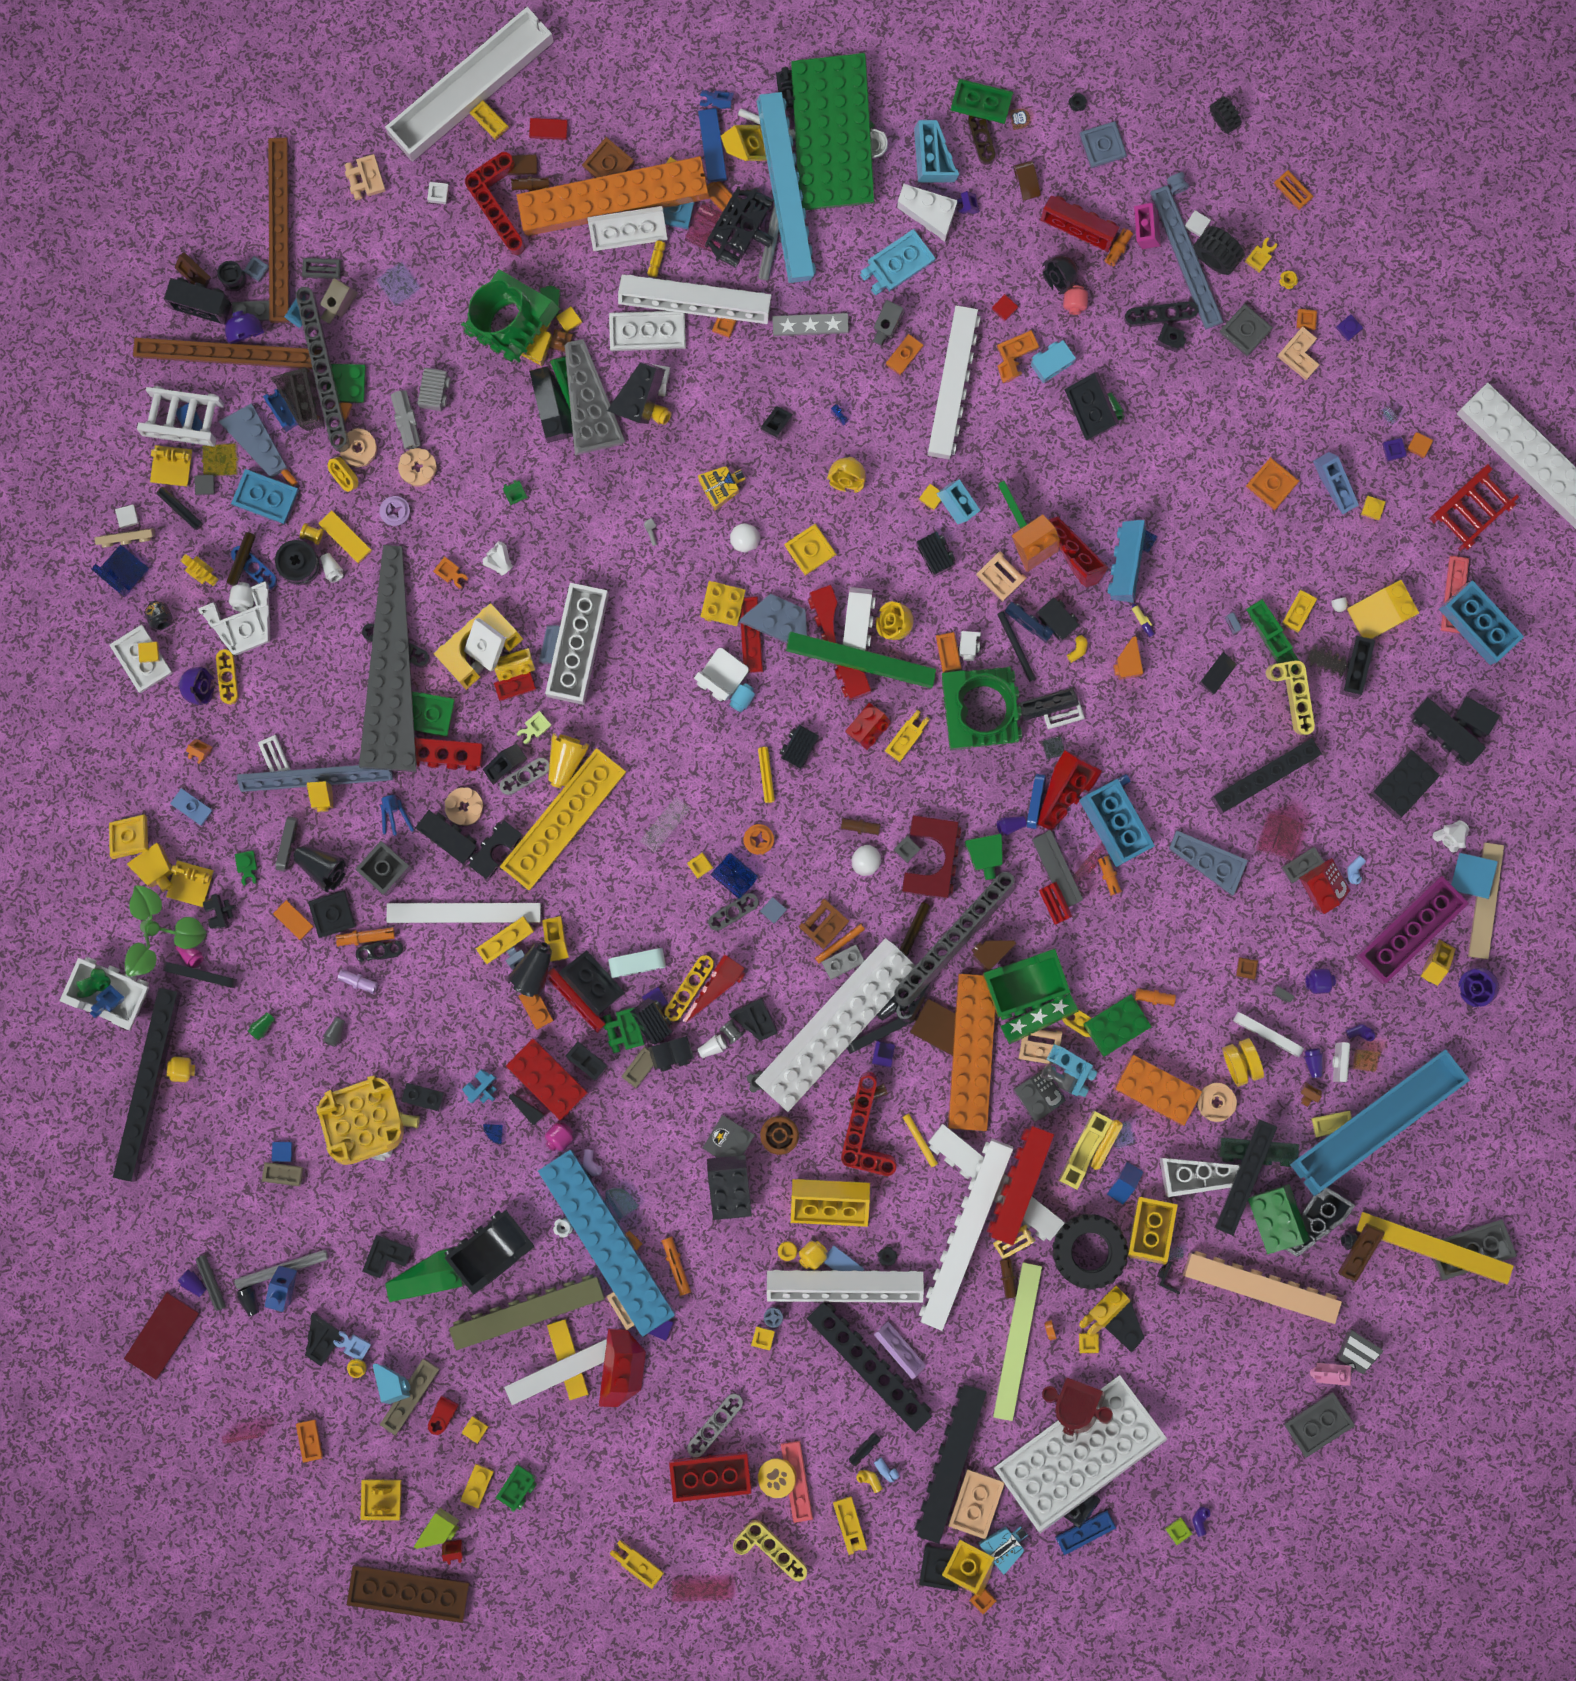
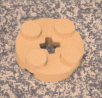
(368, 452)
(426, 473)
(461, 817)
(1225, 1095)

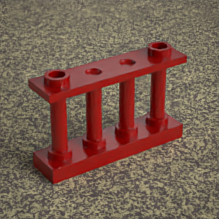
(1456, 503)

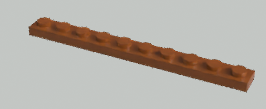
(278, 229)
(223, 353)

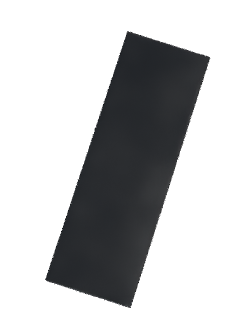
(1048, 704)

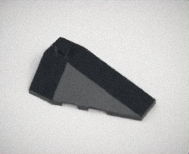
(551, 405)
(1322, 1215)

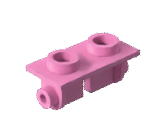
(1332, 1374)

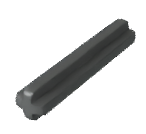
(210, 1282)

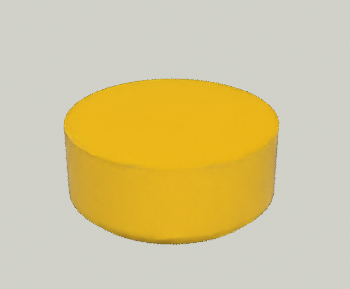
(787, 1251)

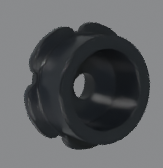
(1081, 99)
(1348, 1240)
(887, 1261)

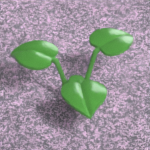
(142, 905)

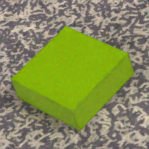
(1178, 1531)

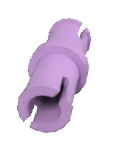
(357, 981)

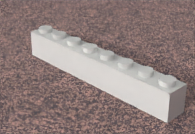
(694, 299)
(952, 382)
(966, 1158)
(845, 1286)

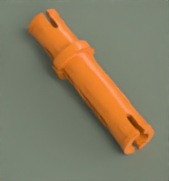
(365, 936)
(683, 1287)

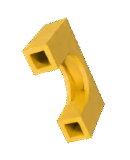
(453, 654)

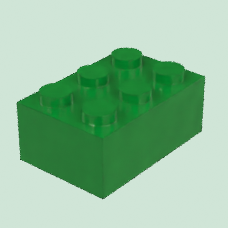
(1278, 1219)

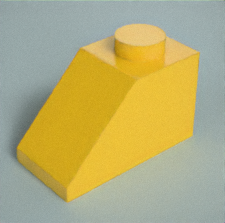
(320, 795)
(555, 938)
(1438, 963)

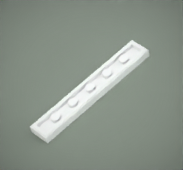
(556, 1373)

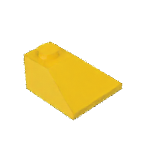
(745, 142)
(969, 1568)

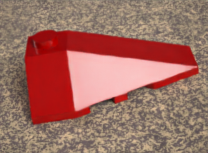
(1079, 556)
(1068, 781)
(722, 979)

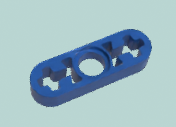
(267, 573)
(1036, 801)

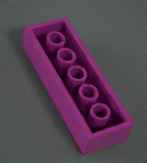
(1411, 930)

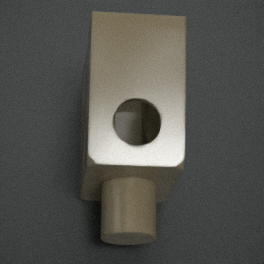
(339, 294)

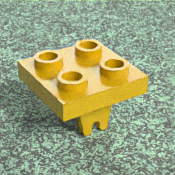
(380, 1499)

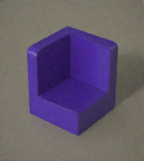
(883, 1054)

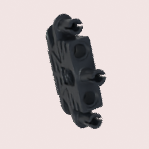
(728, 221)

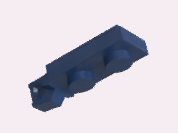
(1028, 622)

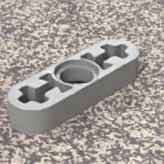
(534, 764)

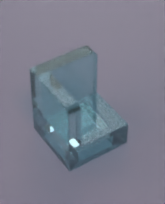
(1125, 1136)

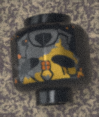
(158, 615)

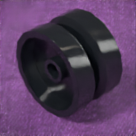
(287, 559)

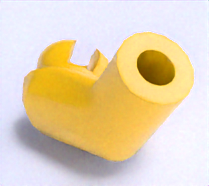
(870, 1478)

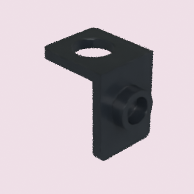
(1162, 1275)

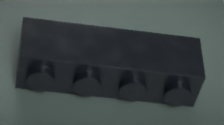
(1447, 732)

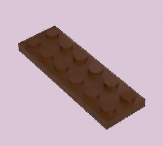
(408, 1593)

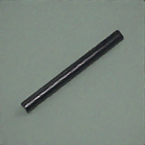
(1016, 646)

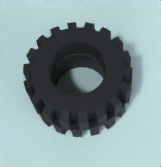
(1219, 250)

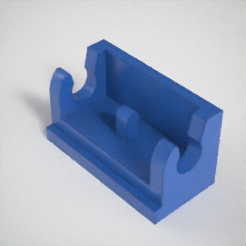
(280, 410)

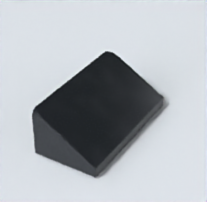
(1218, 673)

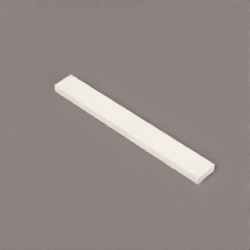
(462, 912)

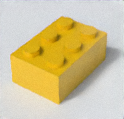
(1152, 1230)

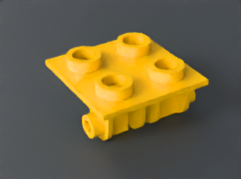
(170, 465)
(722, 603)
(189, 883)

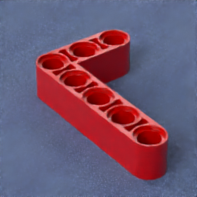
(491, 204)
(859, 1129)

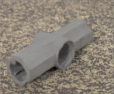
(405, 419)

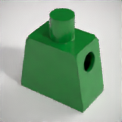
(985, 854)

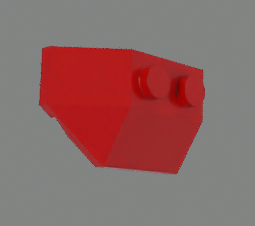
(621, 1368)

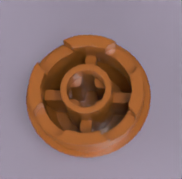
(779, 1135)

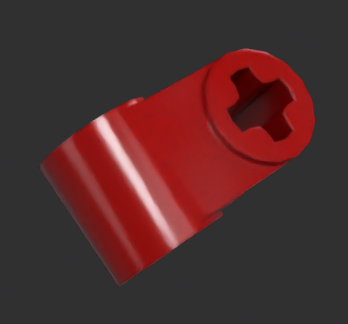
(444, 1413)

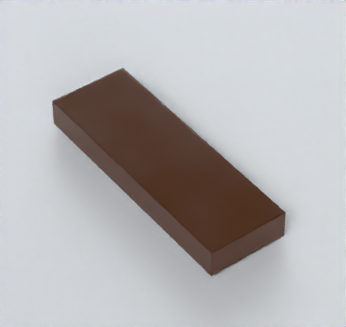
(1361, 1252)

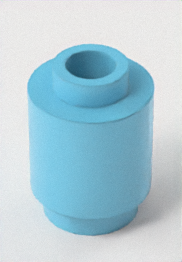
(742, 697)

